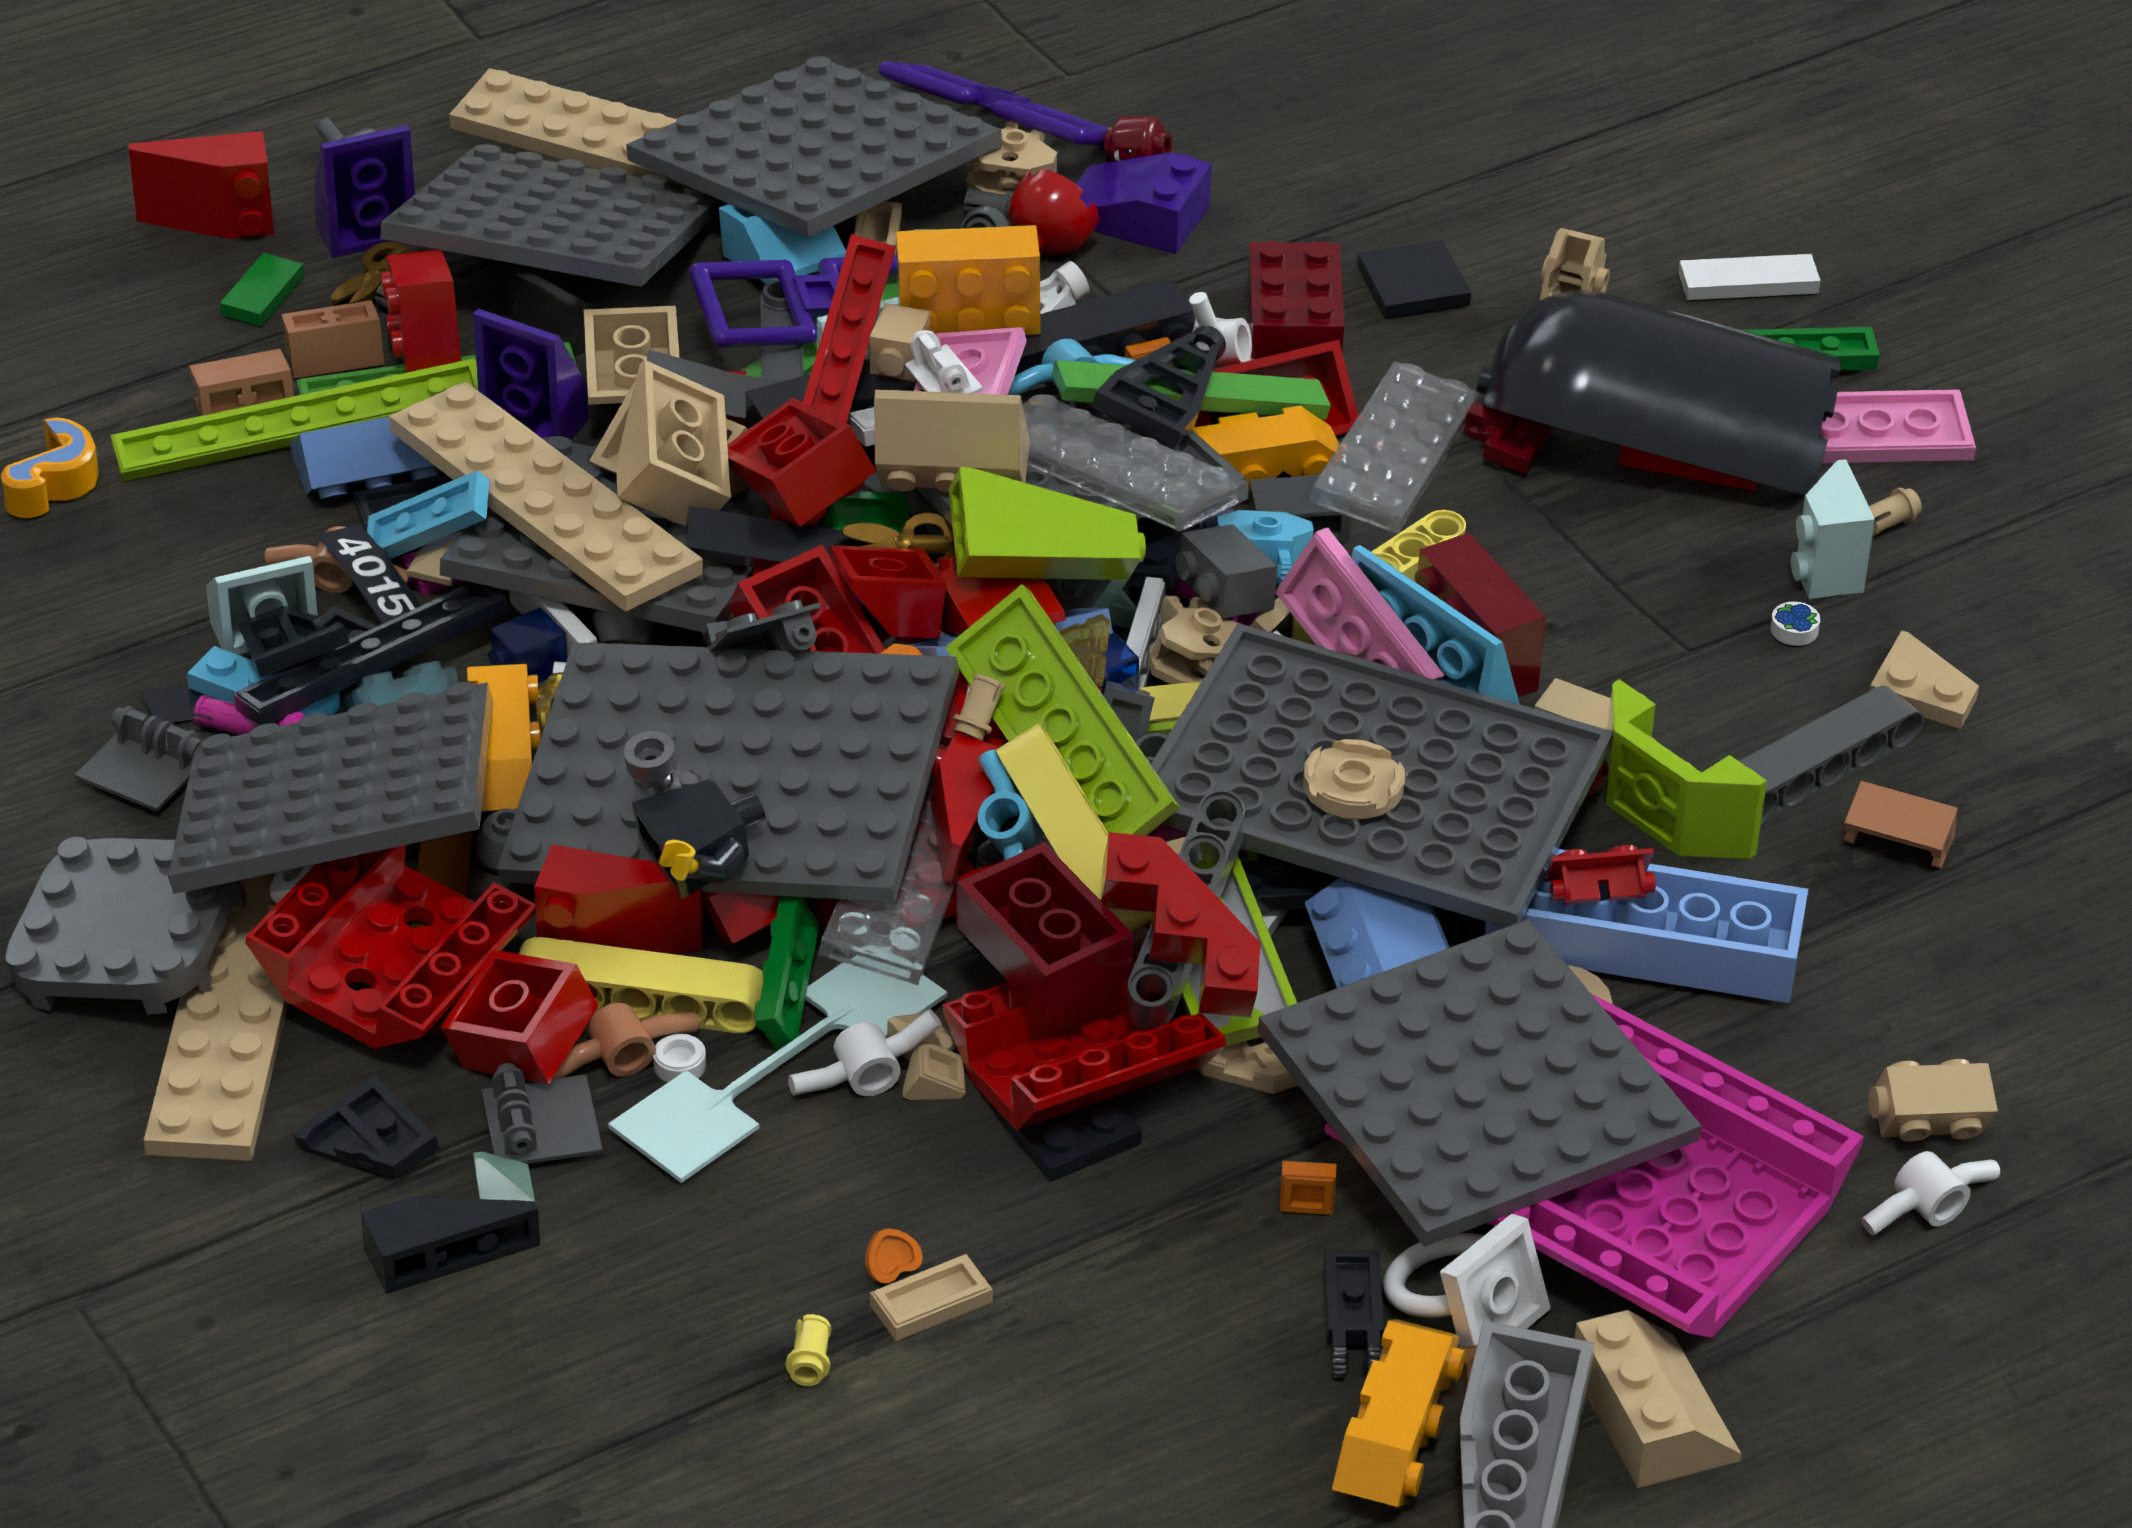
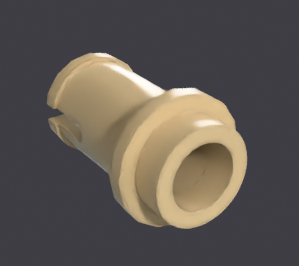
(1900, 507)
(979, 707)

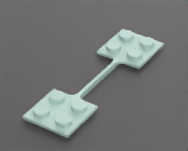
(692, 1124)

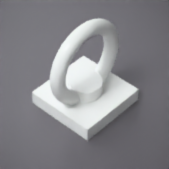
(1490, 1280)

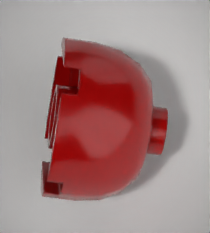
(1055, 209)

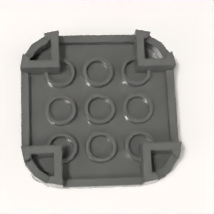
(114, 928)

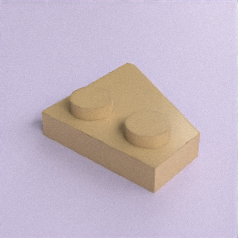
(1927, 681)

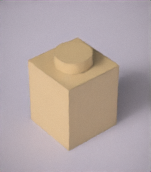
(892, 340)

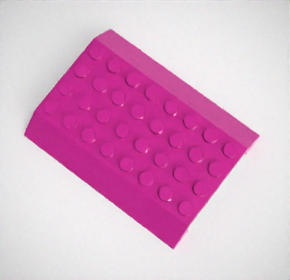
(1707, 1219)

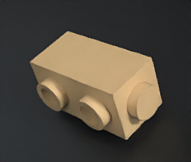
(1933, 1100)

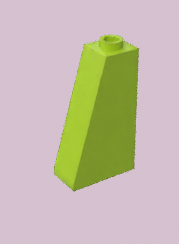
(1037, 533)

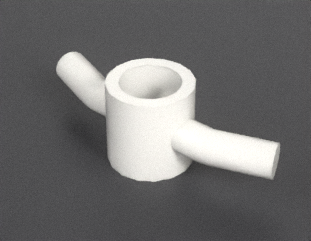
(1235, 331)
(866, 1058)
(1931, 1190)

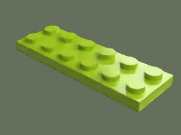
(1051, 687)

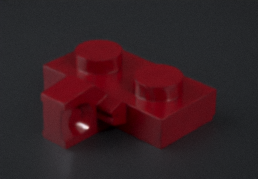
(1508, 438)

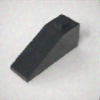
(440, 1236)

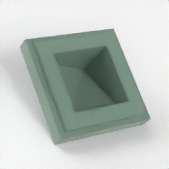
(502, 1178)

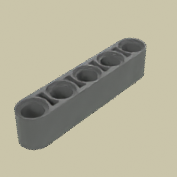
(1833, 748)
(1202, 843)

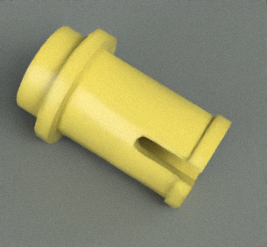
(808, 1360)

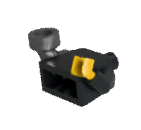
(688, 820)

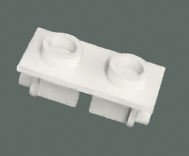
(938, 367)

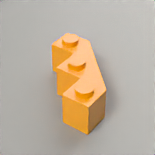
(1272, 444)
(510, 735)
(1398, 1413)

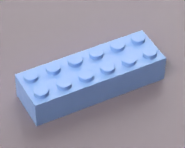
(1687, 933)

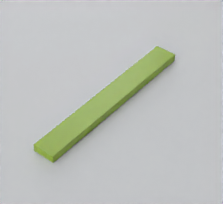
(277, 422)

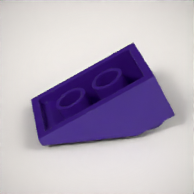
(361, 185)
(1149, 198)
(529, 376)

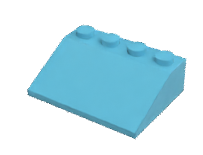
(1455, 643)

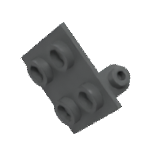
(785, 630)
(143, 760)
(538, 1119)

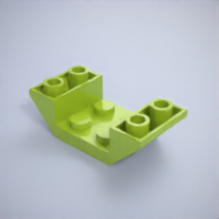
(1671, 800)

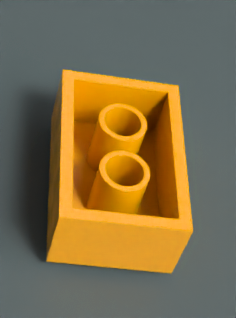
(972, 277)

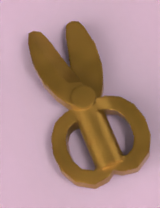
(366, 284)
(886, 537)

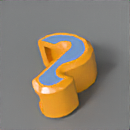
(59, 474)

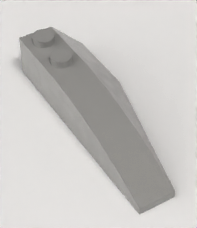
(1521, 1425)

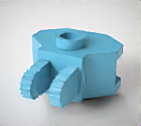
(1274, 533)

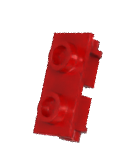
(1576, 875)

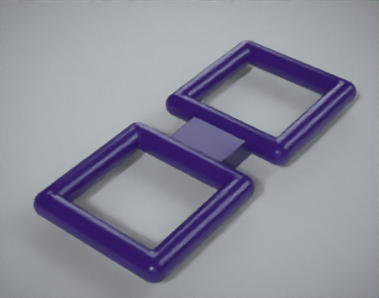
(1003, 103)
(806, 296)

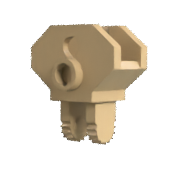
(1006, 165)
(1574, 264)
(1187, 640)

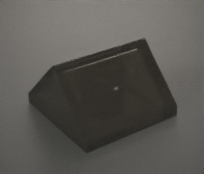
(547, 306)

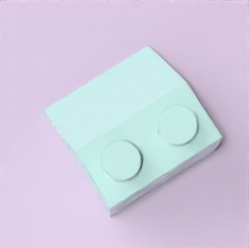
(1833, 536)
(255, 592)

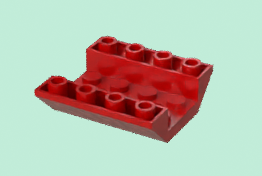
(351, 927)
(1073, 1060)

